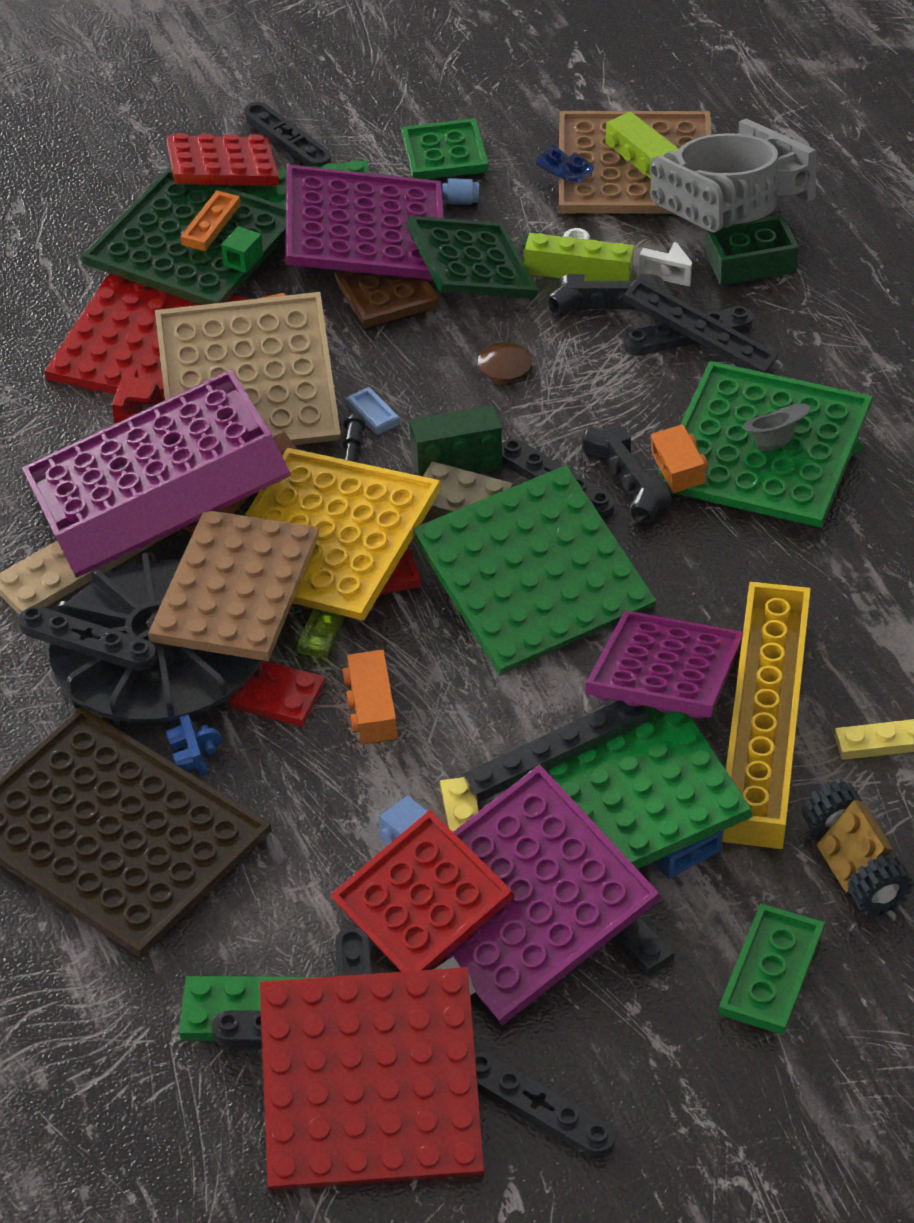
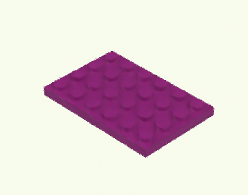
(665, 664)

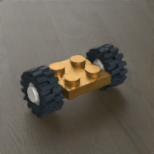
(856, 848)

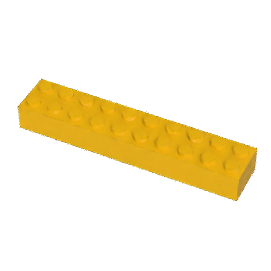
(767, 710)

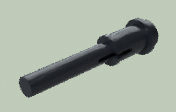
(354, 426)

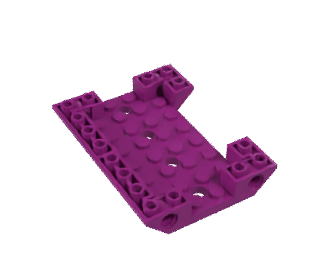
(161, 482)

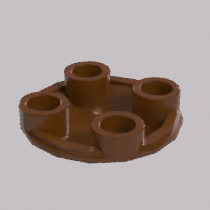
(505, 362)

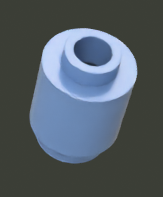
(460, 191)

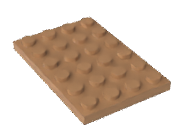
(234, 585)

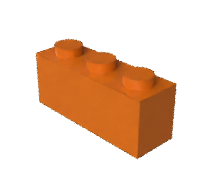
(370, 697)

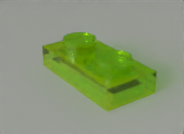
(320, 633)

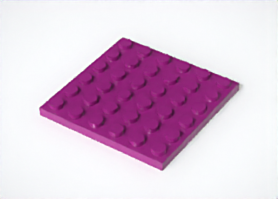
(357, 220)
(567, 889)

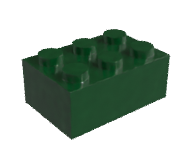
(752, 250)
(458, 439)

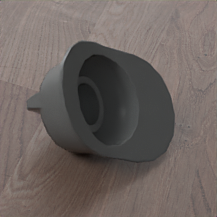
(776, 428)

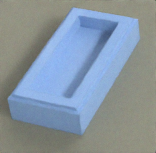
(374, 410)

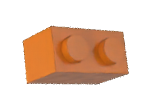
(678, 458)

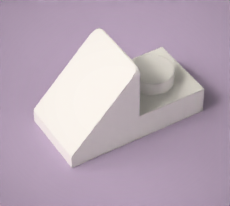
(670, 266)

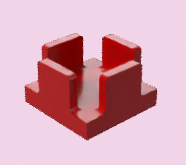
(134, 392)

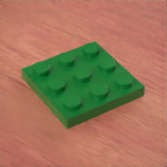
(445, 149)

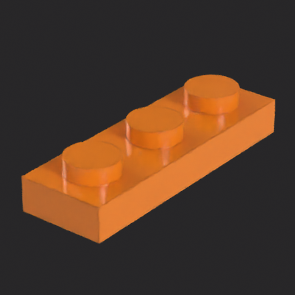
(210, 220)

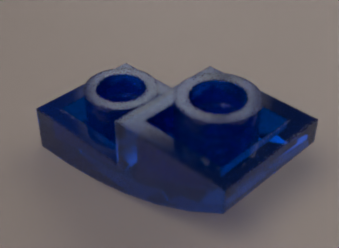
(563, 166)

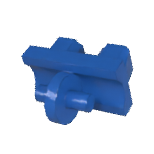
(185, 735)

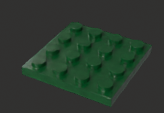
(471, 257)

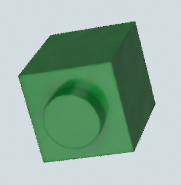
(242, 249)

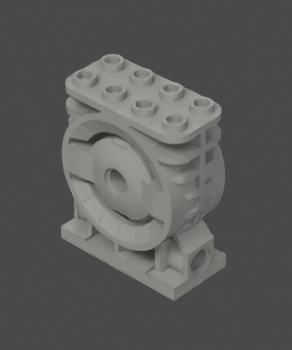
(733, 176)

